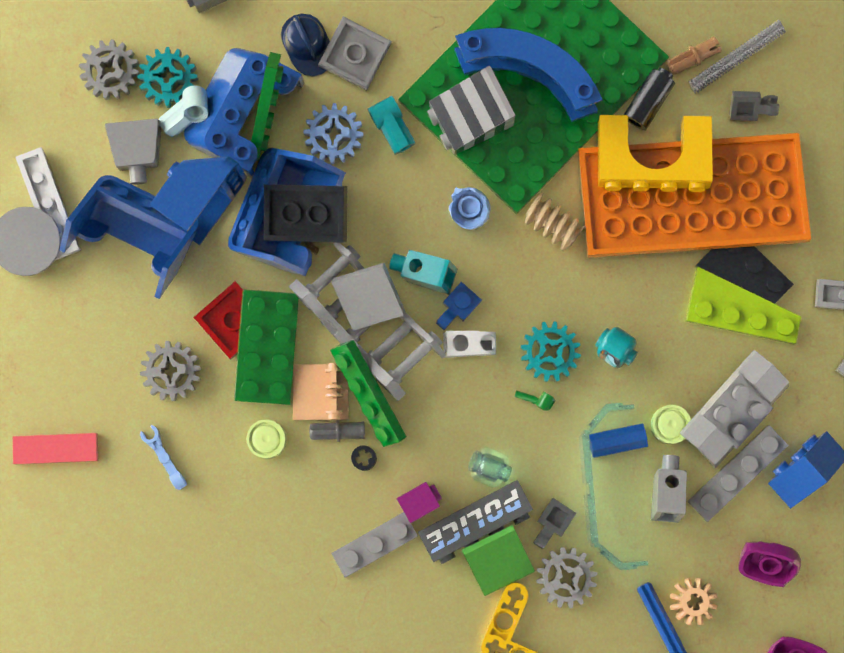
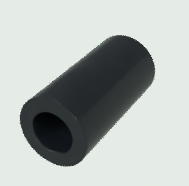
(650, 98)

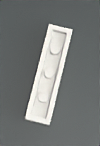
(44, 191)

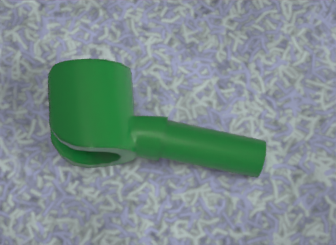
(544, 402)

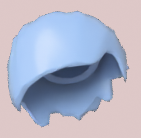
(469, 208)

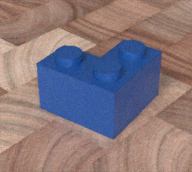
(809, 470)

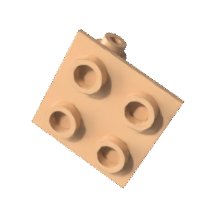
(320, 392)

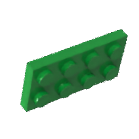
(266, 347)

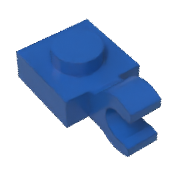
(459, 304)

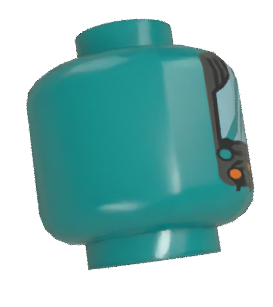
(616, 347)

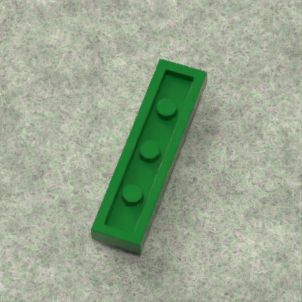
(268, 97)
(368, 393)

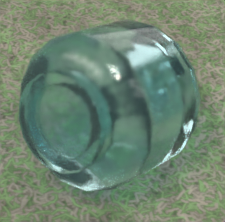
(489, 467)

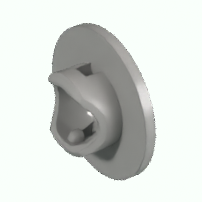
(28, 241)

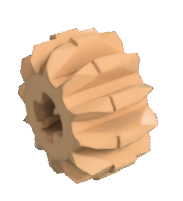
(702, 605)

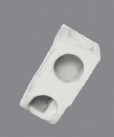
(469, 343)

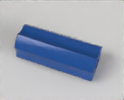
(618, 440)

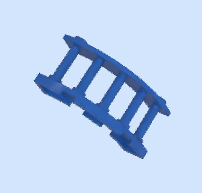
(532, 58)

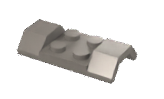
(736, 408)

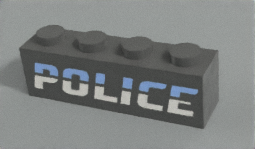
(476, 521)

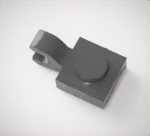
(748, 105)
(555, 520)

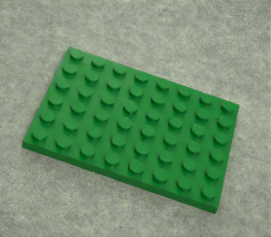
(543, 137)

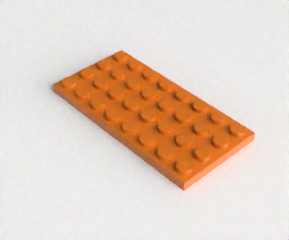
(751, 201)

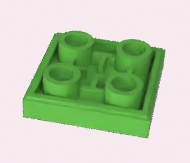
(498, 560)

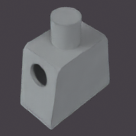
(135, 146)
(668, 502)

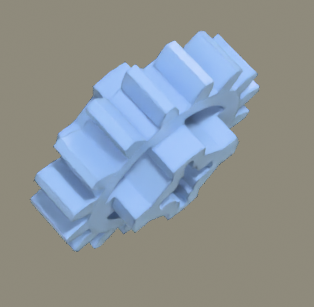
(345, 134)

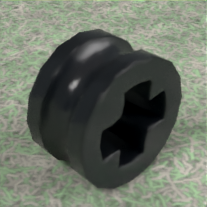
(355, 454)

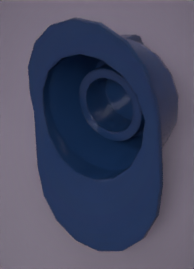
(305, 43)

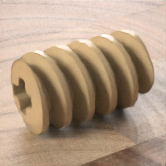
(553, 222)

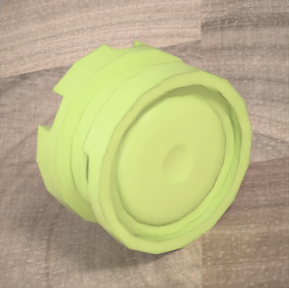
(668, 424)
(266, 439)

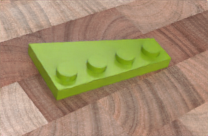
(731, 308)

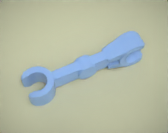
(156, 444)

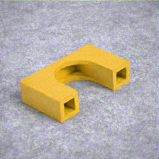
(620, 169)

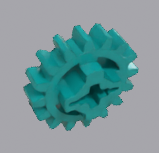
(156, 76)
(558, 362)

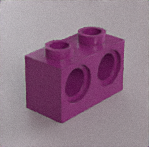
(419, 501)

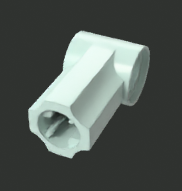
(189, 110)

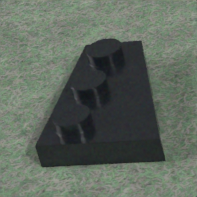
(748, 270)

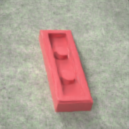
(55, 448)

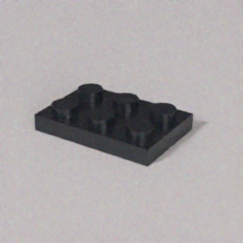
(305, 213)

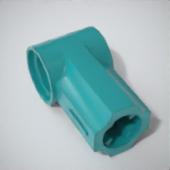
(389, 119)

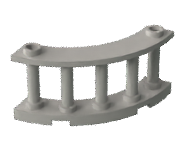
(328, 315)

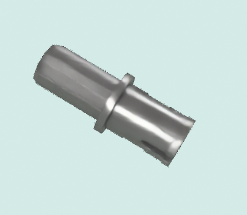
(337, 430)

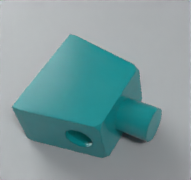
(435, 273)

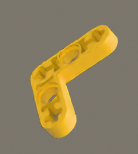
(504, 635)

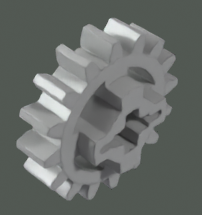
(105, 79)
(182, 370)
(578, 570)

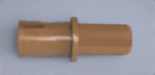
(694, 55)

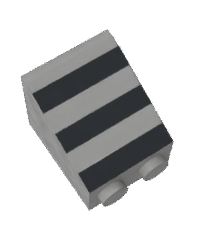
(471, 111)

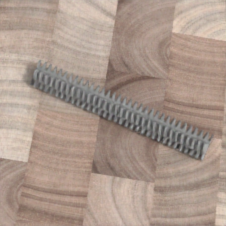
(735, 56)

